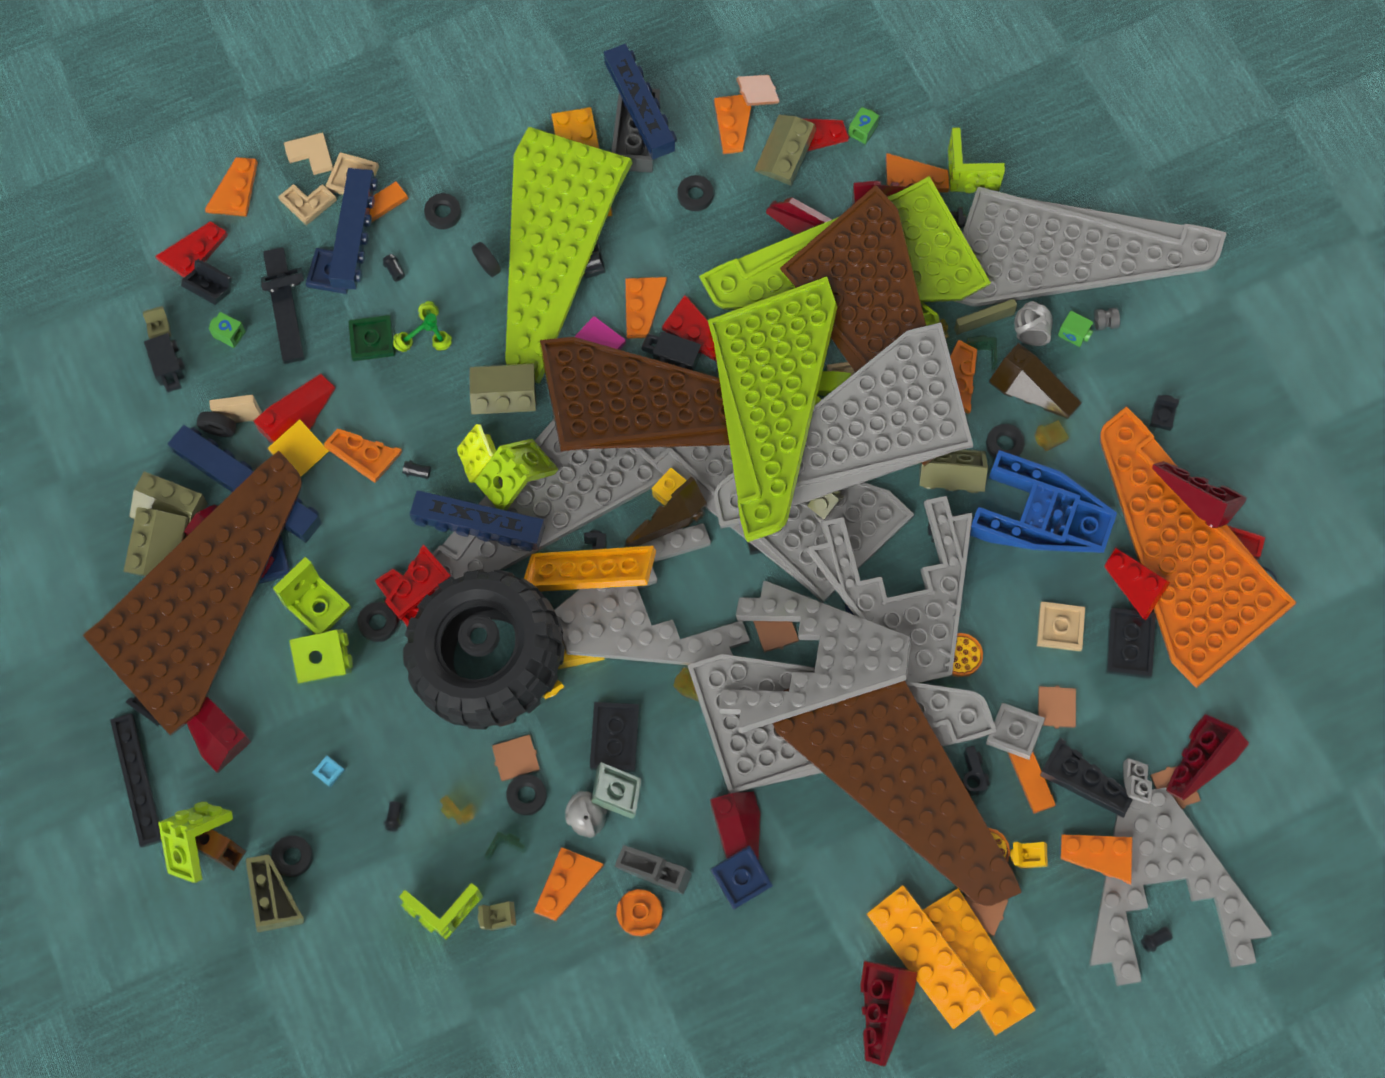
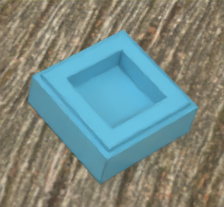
(328, 771)

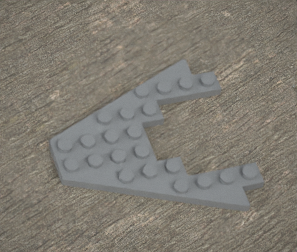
(926, 615)
(616, 624)
(850, 659)
(1168, 850)

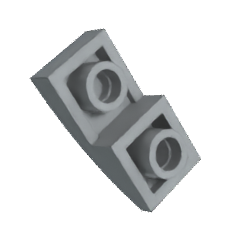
(1136, 780)

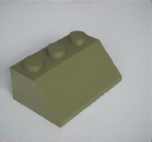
(786, 148)
(502, 389)
(956, 471)
(166, 496)
(152, 539)

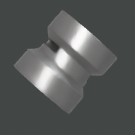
(1106, 319)

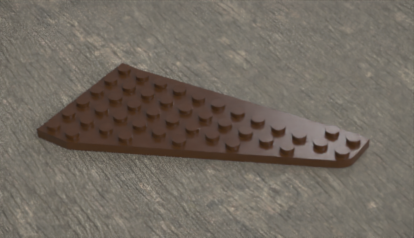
(869, 277)
(628, 400)
(184, 614)
(898, 771)

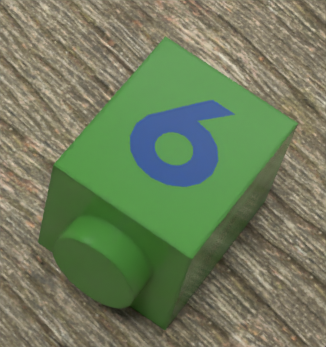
(863, 125)
(226, 329)
(1076, 329)

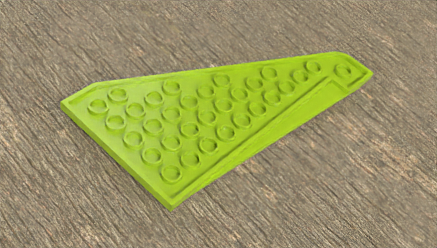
(556, 218)
(936, 246)
(769, 384)

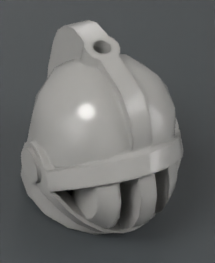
(1033, 324)
(584, 816)

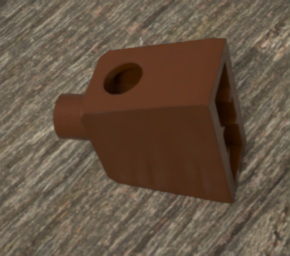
(220, 849)

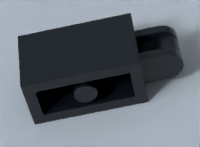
(673, 350)
(165, 362)

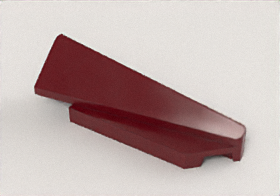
(795, 215)

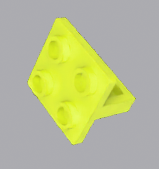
(475, 452)

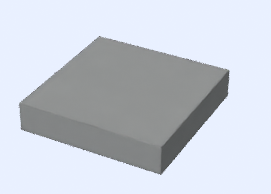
(1016, 731)

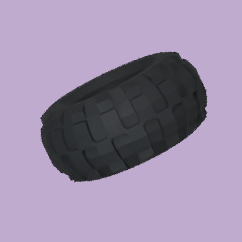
(513, 688)

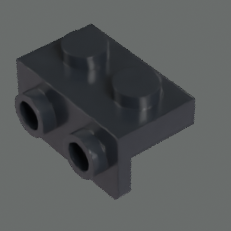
(207, 282)

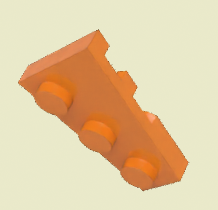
(732, 122)
(909, 171)
(235, 189)
(641, 304)
(964, 362)
(365, 456)
(1100, 853)
(566, 880)

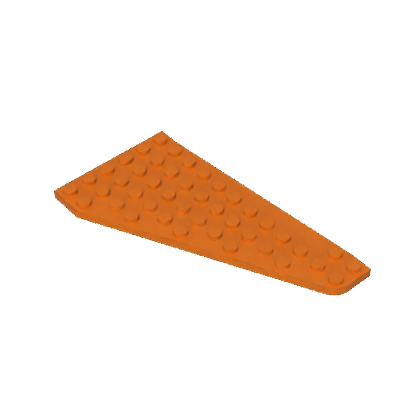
(1216, 588)

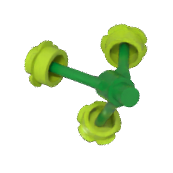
(428, 313)

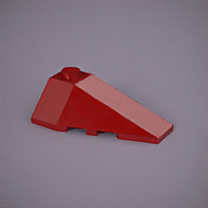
(300, 404)

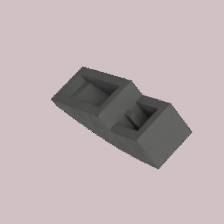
(653, 869)

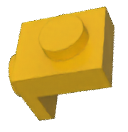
(1029, 855)

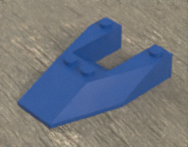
(1055, 517)

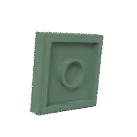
(616, 790)

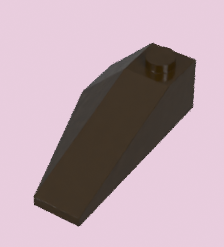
(1029, 379)
(681, 510)

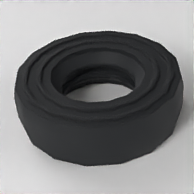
(695, 204)
(445, 222)
(486, 259)
(216, 424)
(1009, 431)
(375, 609)
(469, 626)
(526, 781)
(292, 842)

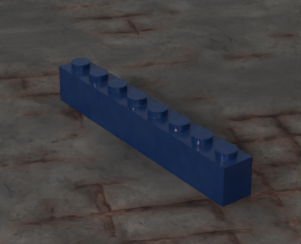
(230, 473)

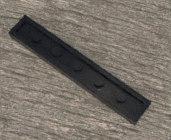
(284, 309)
(136, 780)

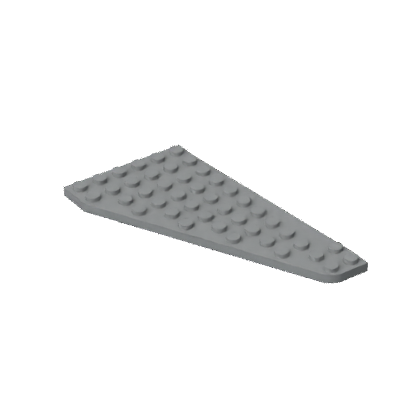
(580, 491)
(764, 758)

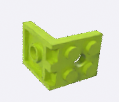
(970, 176)
(516, 465)
(303, 590)
(334, 655)
(179, 836)
(451, 919)

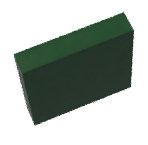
(371, 338)

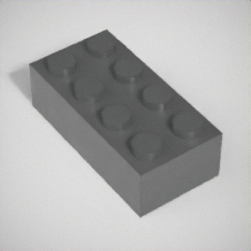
(628, 141)

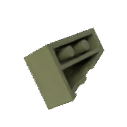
(270, 897)

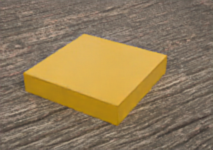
(299, 447)

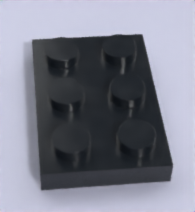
(1130, 643)
(614, 735)

